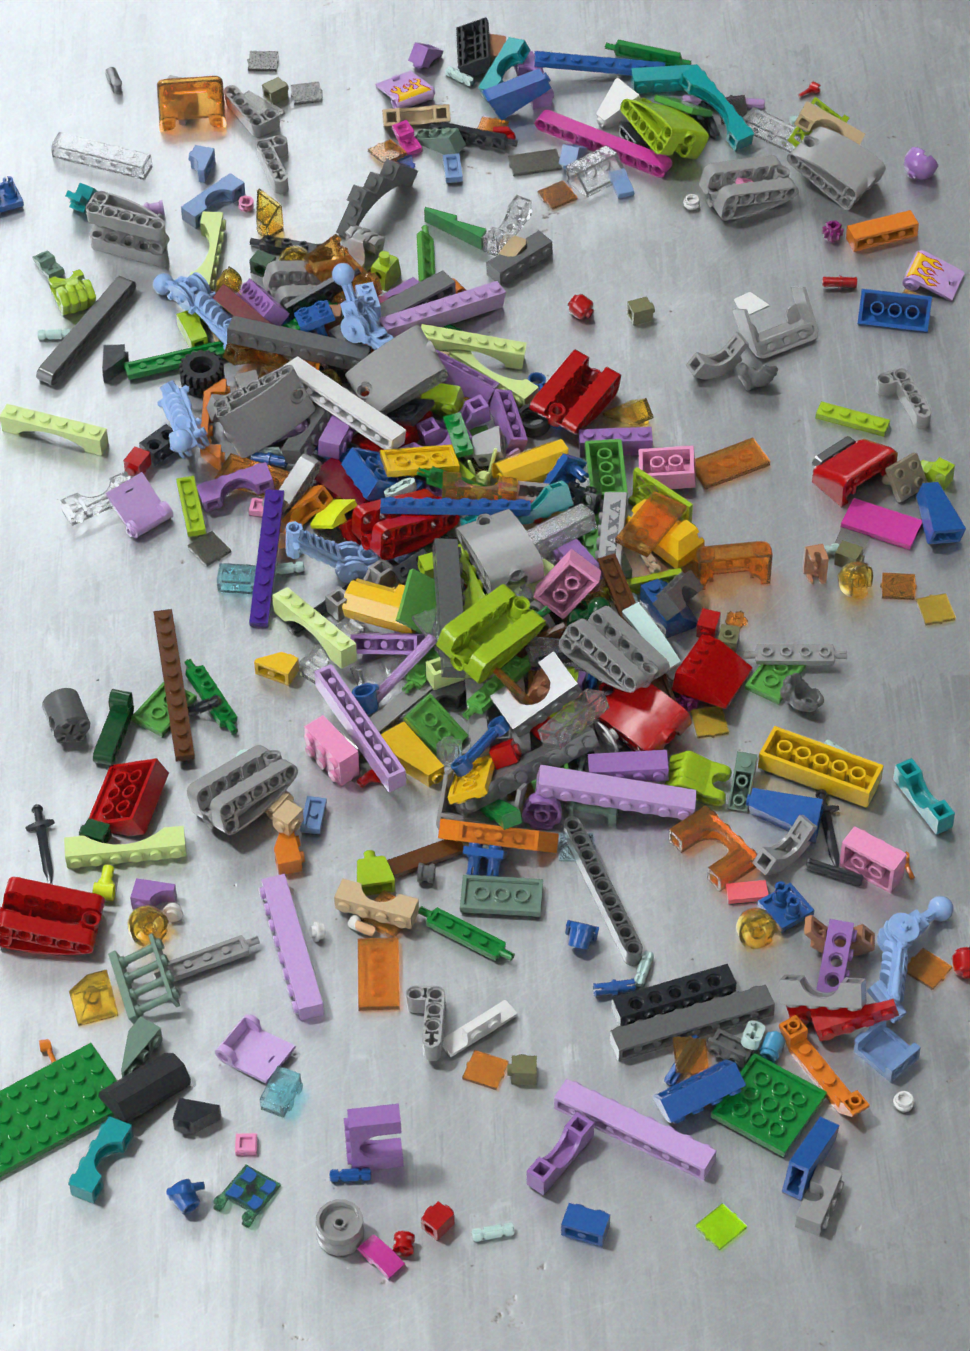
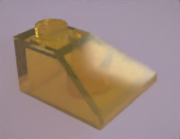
(268, 215)
(631, 412)
(93, 998)

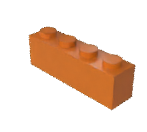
(882, 230)

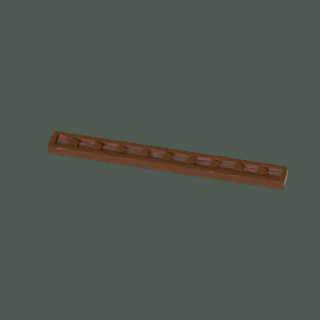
(623, 599)
(174, 685)

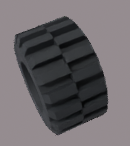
(201, 371)

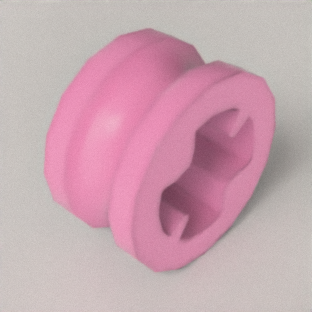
(246, 207)

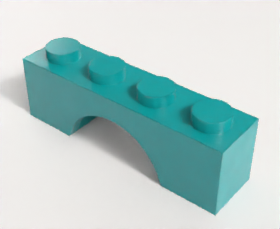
(511, 54)
(911, 782)
(112, 1138)

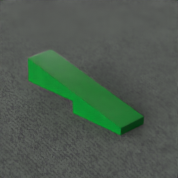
(448, 223)
(503, 813)

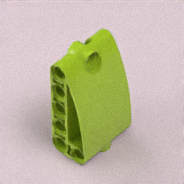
(665, 128)
(490, 633)

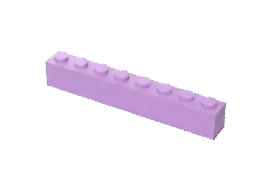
(447, 309)
(360, 728)
(615, 792)
(292, 947)
(636, 1129)

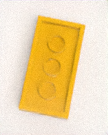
(408, 460)
(474, 783)

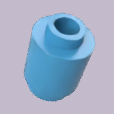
(772, 1046)

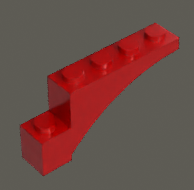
(843, 1021)

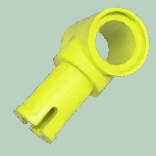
(105, 885)

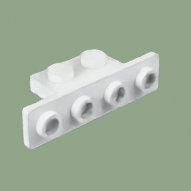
(478, 1028)

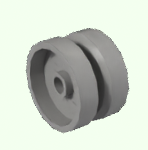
(339, 1227)

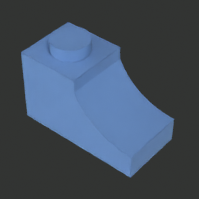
(571, 153)
(202, 160)

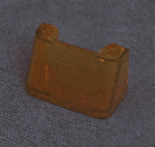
(191, 99)
(329, 254)
(733, 558)

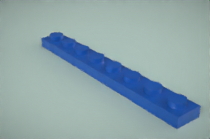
(590, 63)
(453, 506)

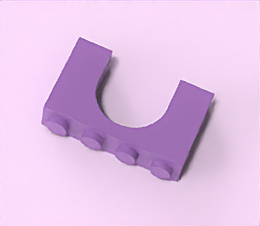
(369, 1123)

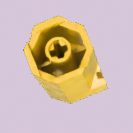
(531, 464)
(678, 544)
(374, 604)

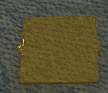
(935, 609)
(709, 722)

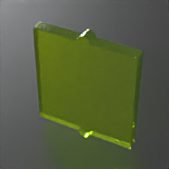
(720, 1226)

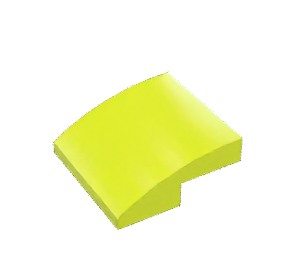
(333, 514)

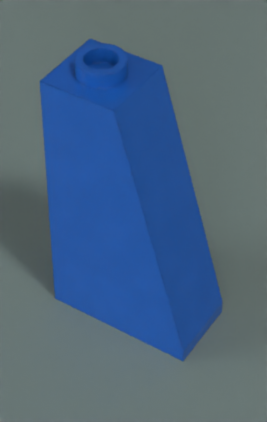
(517, 92)
(938, 515)
(784, 808)
(808, 1156)

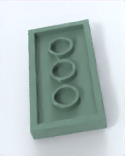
(501, 895)

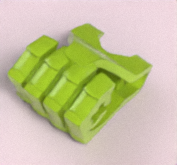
(72, 293)
(698, 773)

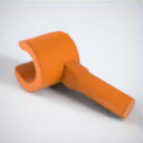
(907, 866)
(45, 1045)

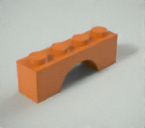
(310, 503)

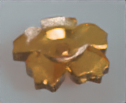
(736, 619)

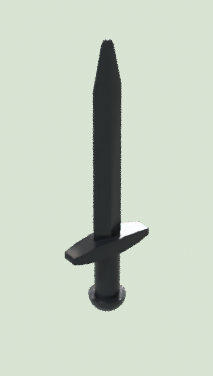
(40, 827)
(828, 827)

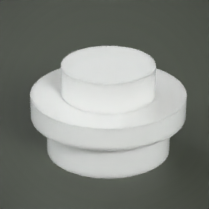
(691, 201)
(173, 912)
(317, 931)
(903, 1101)

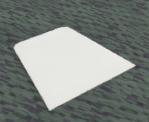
(750, 302)

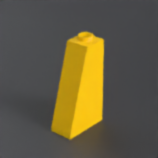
(414, 755)

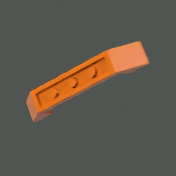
(213, 453)
(498, 836)
(818, 1070)

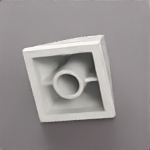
(609, 111)

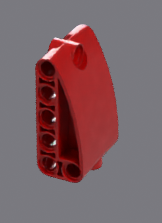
(576, 393)
(398, 533)
(644, 717)
(49, 918)

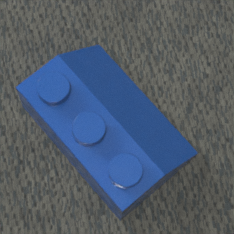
(368, 473)
(677, 624)

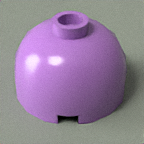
(919, 165)
(541, 812)

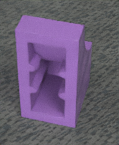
(424, 54)
(152, 893)

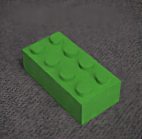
(605, 466)

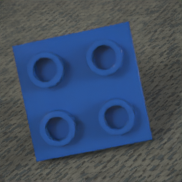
(9, 195)
(315, 317)
(567, 469)
(476, 851)
(786, 906)

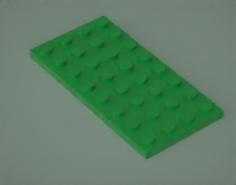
(52, 1106)

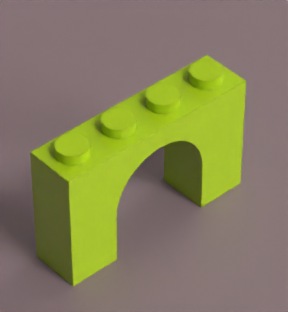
(192, 328)
(474, 586)

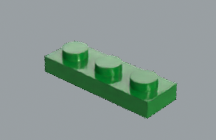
(458, 435)

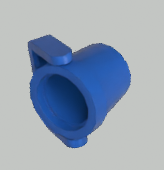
(367, 697)
(581, 934)
(184, 1195)

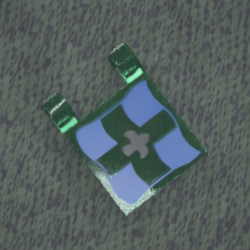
(249, 1191)

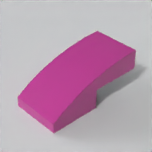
(405, 137)
(381, 1255)

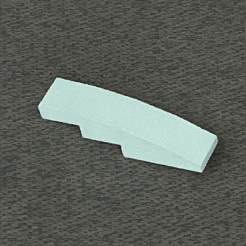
(645, 626)

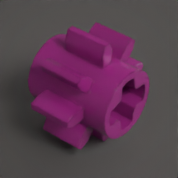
(832, 231)
(687, 702)

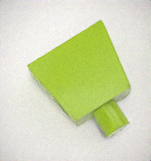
(387, 269)
(374, 874)

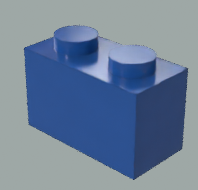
(585, 1224)

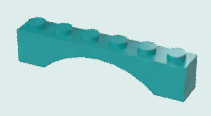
(699, 85)
(551, 499)

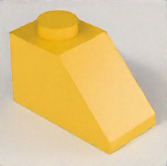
(278, 667)

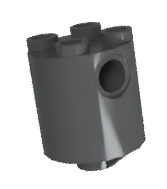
(66, 715)

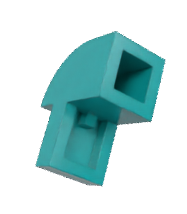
(81, 197)

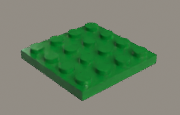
(771, 1105)

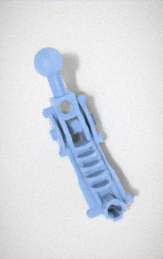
(195, 296)
(360, 321)
(186, 429)
(346, 557)
(894, 940)

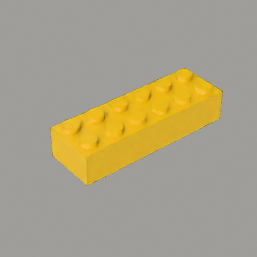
(820, 766)

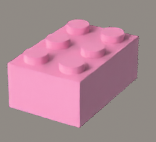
(670, 466)
(567, 584)
(331, 751)
(873, 859)

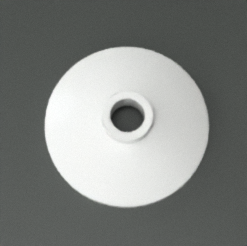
(607, 736)

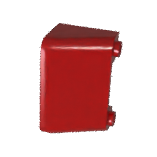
(851, 468)

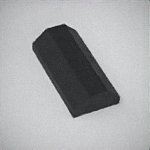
(473, 47)
(146, 1087)

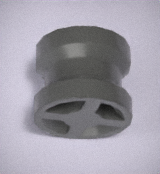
(426, 873)

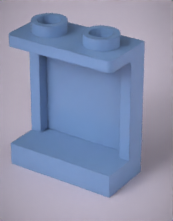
(885, 1051)

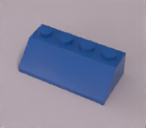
(894, 310)
(699, 1090)

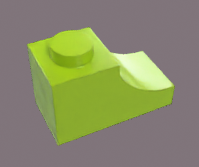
(939, 471)

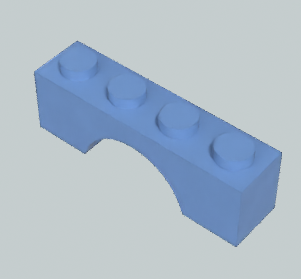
(225, 190)

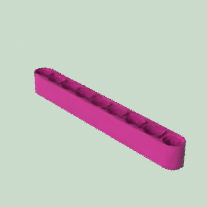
(594, 139)

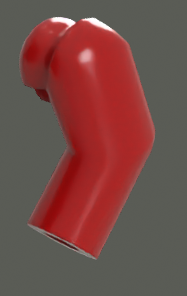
(505, 130)
(369, 776)

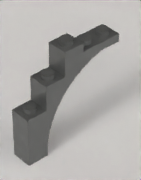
(376, 185)

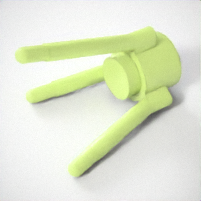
(483, 476)

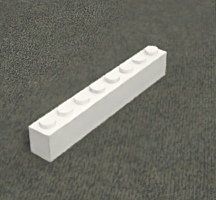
(349, 407)

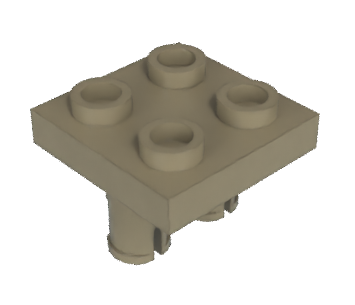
(905, 477)

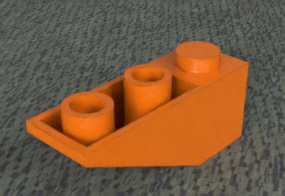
(287, 854)

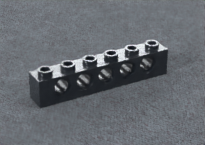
(682, 988)

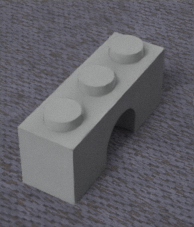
(814, 1214)

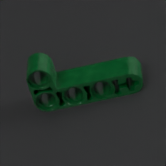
(114, 728)

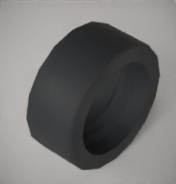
(533, 430)

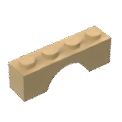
(416, 115)
(814, 117)
(398, 911)

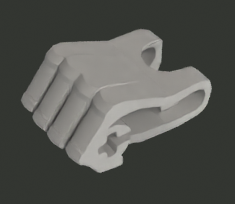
(364, 245)

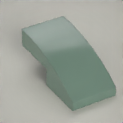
(47, 264)

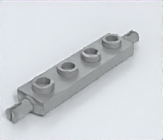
(795, 654)
(210, 957)

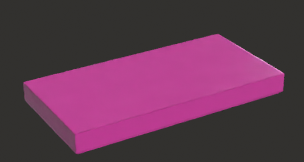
(882, 523)

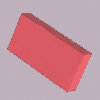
(746, 891)

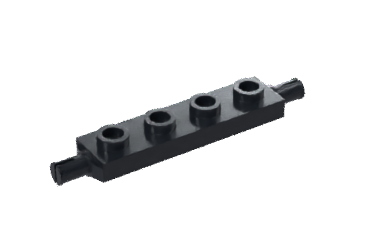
(479, 136)
(277, 245)
(321, 292)

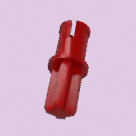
(848, 282)

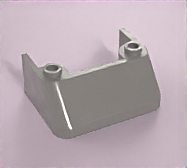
(796, 331)
(447, 810)

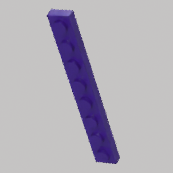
(266, 558)

